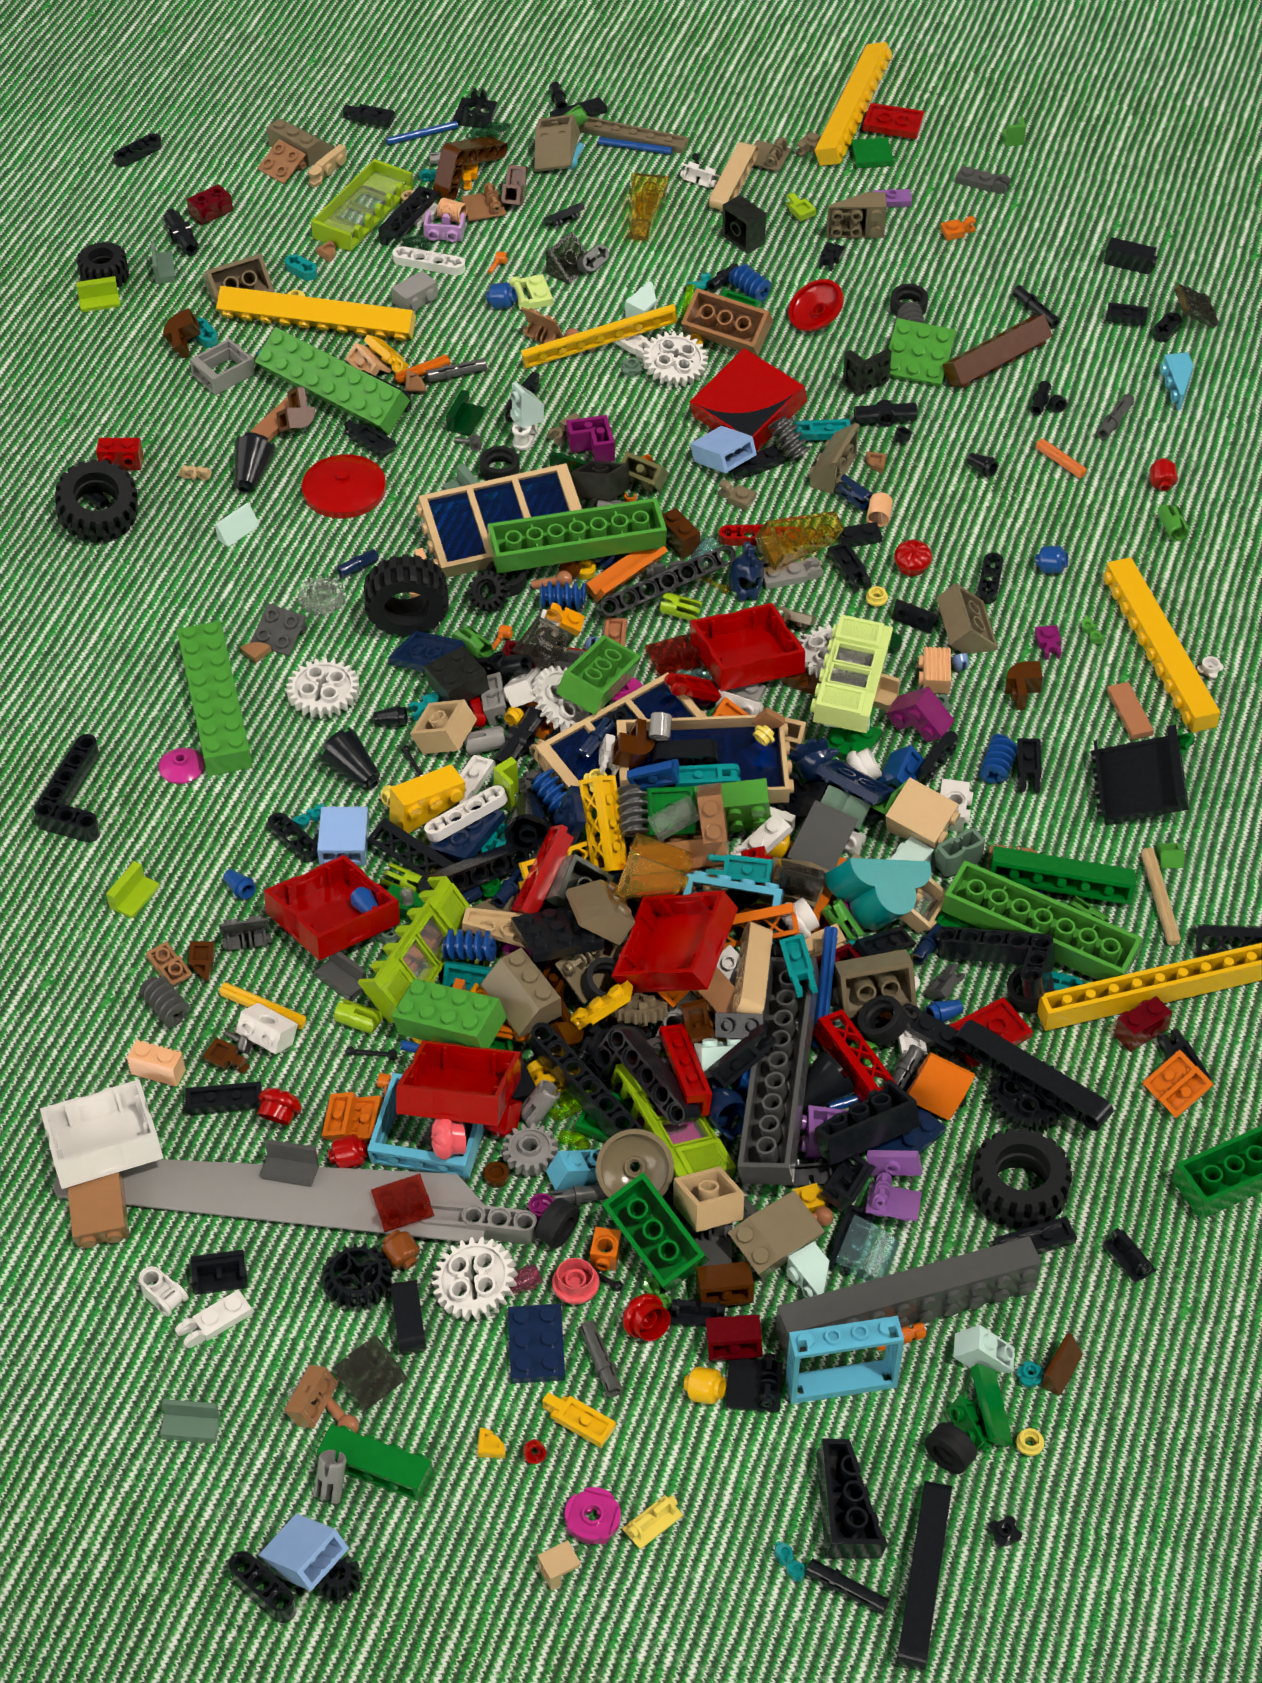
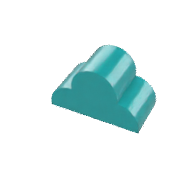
(878, 888)

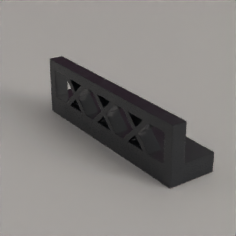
(406, 214)
(413, 845)
(1224, 930)

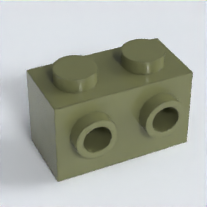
(645, 472)

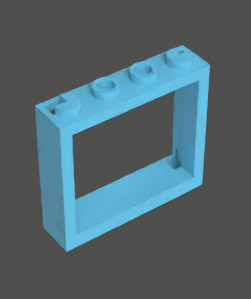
(745, 885)
(412, 1158)
(850, 1378)

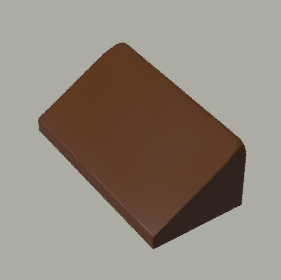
(1062, 1365)

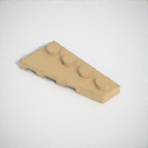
(496, 921)

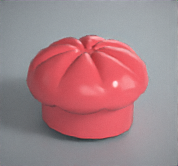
(448, 1138)
(575, 1281)

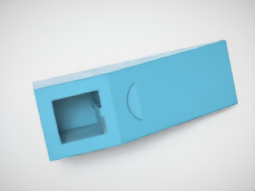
(1177, 373)
(573, 1168)

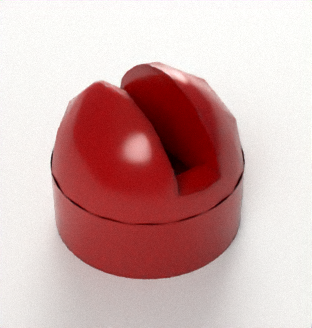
(538, 1457)

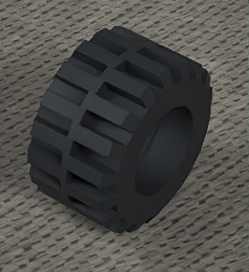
(103, 261)

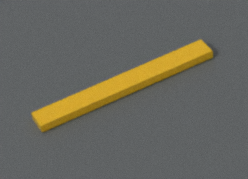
(599, 336)

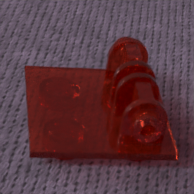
(673, 655)
(402, 1202)

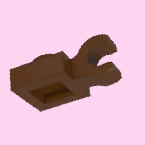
(224, 1054)

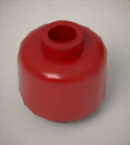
(1163, 474)
(348, 1151)

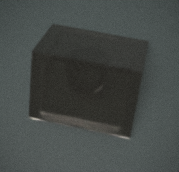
(563, 259)
(798, 879)

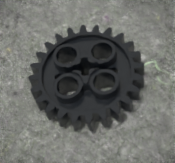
(1014, 1105)

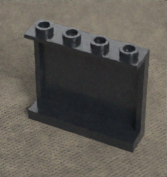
(1140, 778)

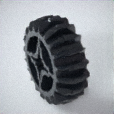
(346, 1287)

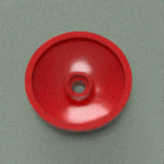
(816, 305)

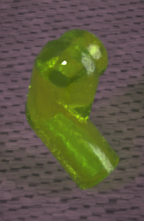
(574, 1139)

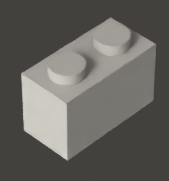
(414, 291)

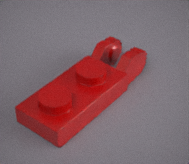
(692, 687)

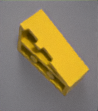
(425, 797)

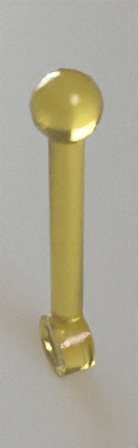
(724, 588)

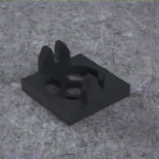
(478, 118)

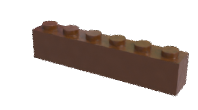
(997, 350)

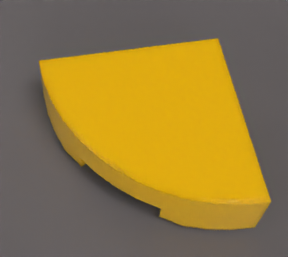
(490, 1445)

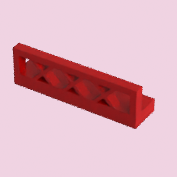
(543, 870)
(834, 1042)
(686, 1066)

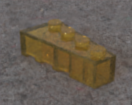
(645, 201)

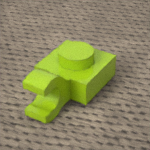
(799, 208)

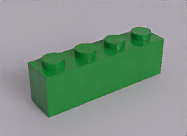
(379, 1463)

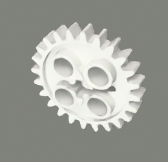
(675, 359)
(816, 648)
(330, 680)
(554, 706)
(497, 1274)

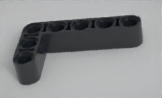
(54, 808)
(1028, 949)
(630, 1048)

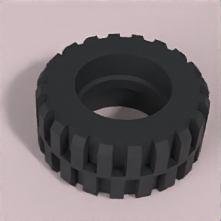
(96, 477)
(402, 576)
(1024, 1151)

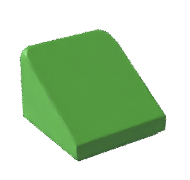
(1170, 855)

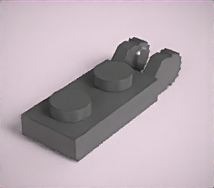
(982, 180)

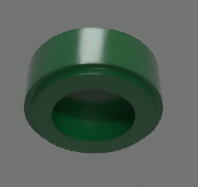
(895, 643)

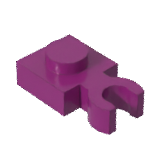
(1048, 639)

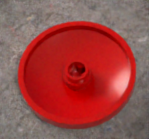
(343, 486)

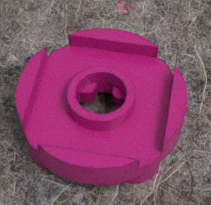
(595, 1531)

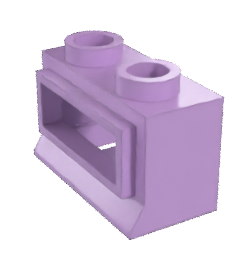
(445, 230)

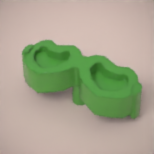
(1090, 628)
(652, 1286)

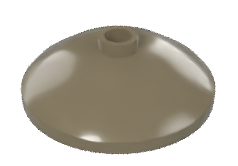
(634, 1146)

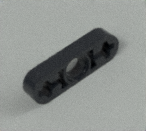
(128, 155)
(996, 572)
(296, 845)

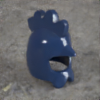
(746, 567)
(809, 756)
(724, 1108)

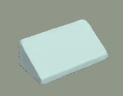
(236, 525)

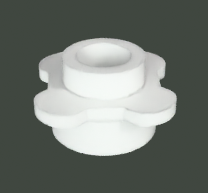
(1210, 667)

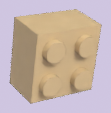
(443, 726)
(708, 1199)

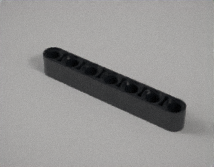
(675, 577)
(1033, 1075)
(584, 1080)
(924, 1576)

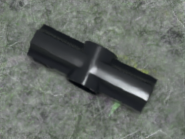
(181, 232)
(885, 413)
(506, 664)
(520, 736)

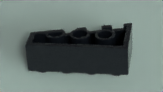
(867, 1123)
(847, 1514)

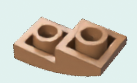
(168, 964)

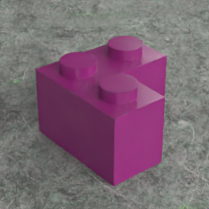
(593, 435)
(922, 711)

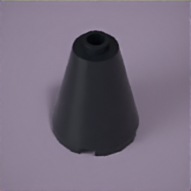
(251, 460)
(350, 759)
(527, 823)
(825, 1082)

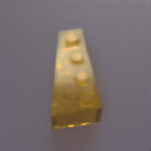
(797, 537)

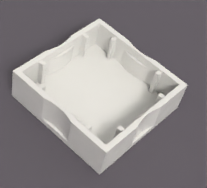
(101, 1134)

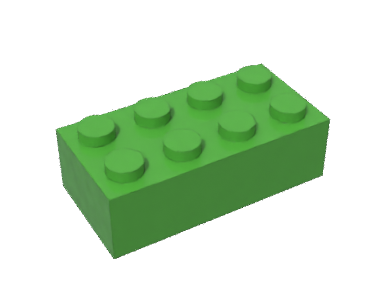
(598, 674)
(448, 1015)

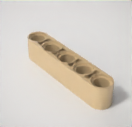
(734, 175)
(752, 969)

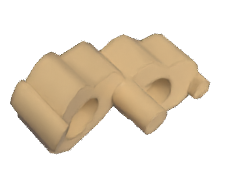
(191, 472)

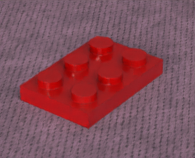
(893, 120)
(1000, 1019)

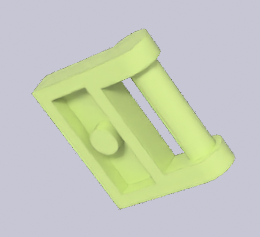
(537, 289)

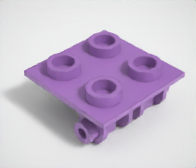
(892, 1201)

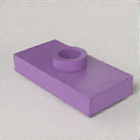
(897, 198)
(895, 1162)

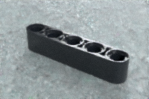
(484, 867)

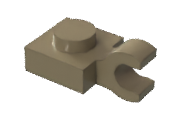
(808, 144)
(559, 432)
(739, 496)
(801, 619)

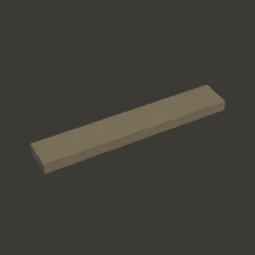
(633, 133)

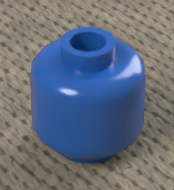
(501, 295)
(1052, 559)

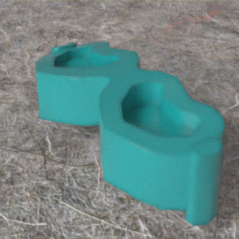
(427, 175)
(311, 814)
(785, 1556)

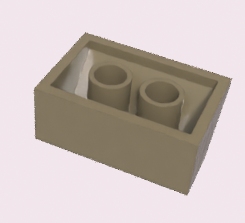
(300, 139)
(244, 274)
(835, 459)
(966, 621)
(600, 910)
(875, 976)
(522, 992)

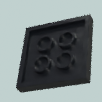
(554, 934)

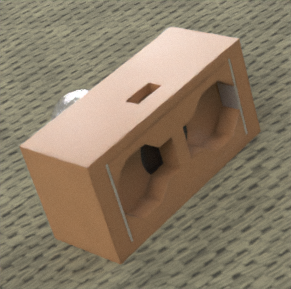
(310, 1396)

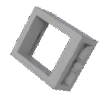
(202, 365)

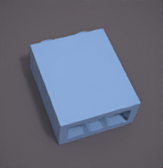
(723, 449)
(343, 833)
(303, 1551)

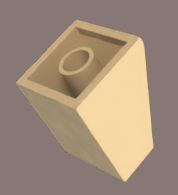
(922, 814)

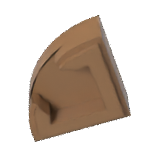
(327, 251)
(414, 383)
(876, 461)
(255, 651)
(769, 718)

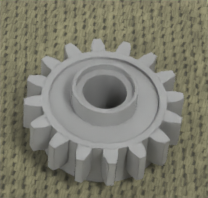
(518, 1146)

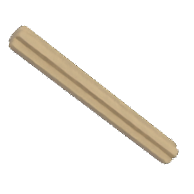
(1160, 896)

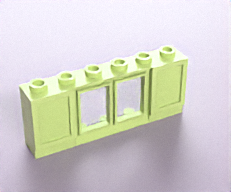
(851, 673)

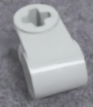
(523, 436)
(165, 1293)

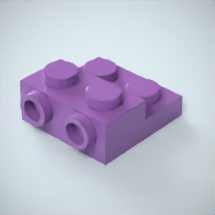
(814, 1117)

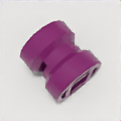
(539, 1204)

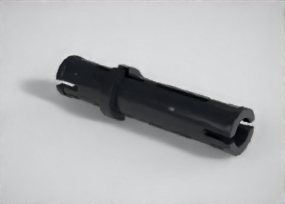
(1030, 302)
(837, 1581)

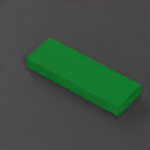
(991, 1405)

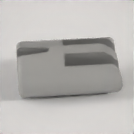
(484, 740)
(539, 1102)
(330, 1476)

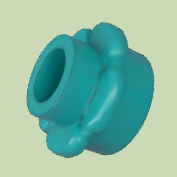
(1027, 1379)

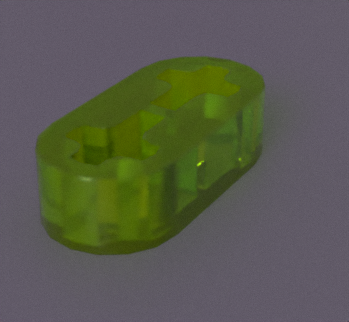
(569, 1105)

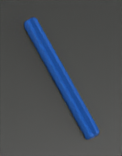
(826, 976)

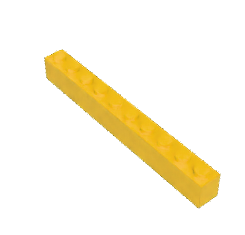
(853, 104)
(316, 312)
(1161, 645)
(1166, 982)

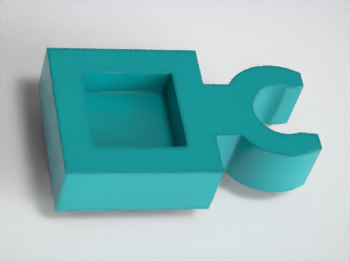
(420, 707)

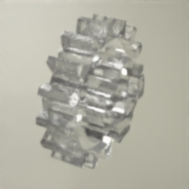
(322, 595)

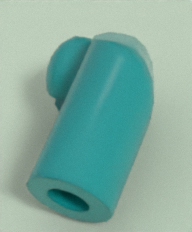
(701, 284)

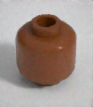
(400, 1250)

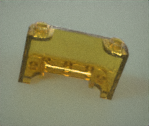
(653, 869)

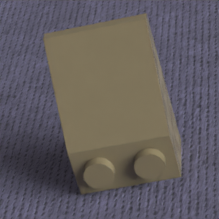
(776, 1233)

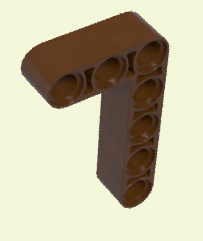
(461, 153)

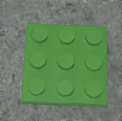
(920, 352)

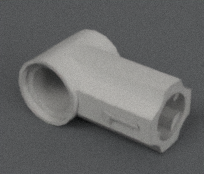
(660, 726)

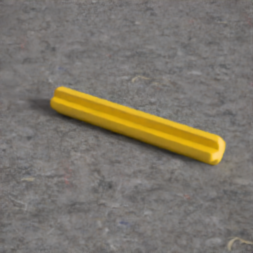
(249, 999)

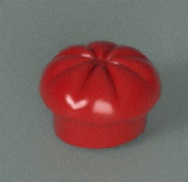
(913, 557)
(278, 1106)
(646, 1317)

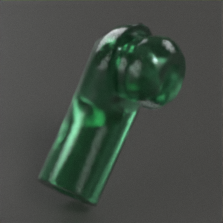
(416, 241)

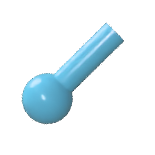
(579, 148)

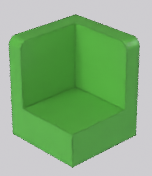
(1014, 134)

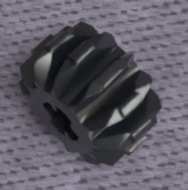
(348, 1583)

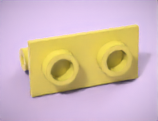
(653, 1521)

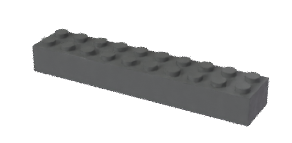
(778, 1082)
(920, 1292)

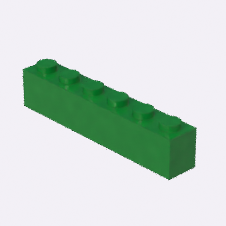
(1064, 875)

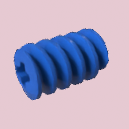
(750, 282)
(563, 595)
(998, 759)
(548, 790)
(469, 946)

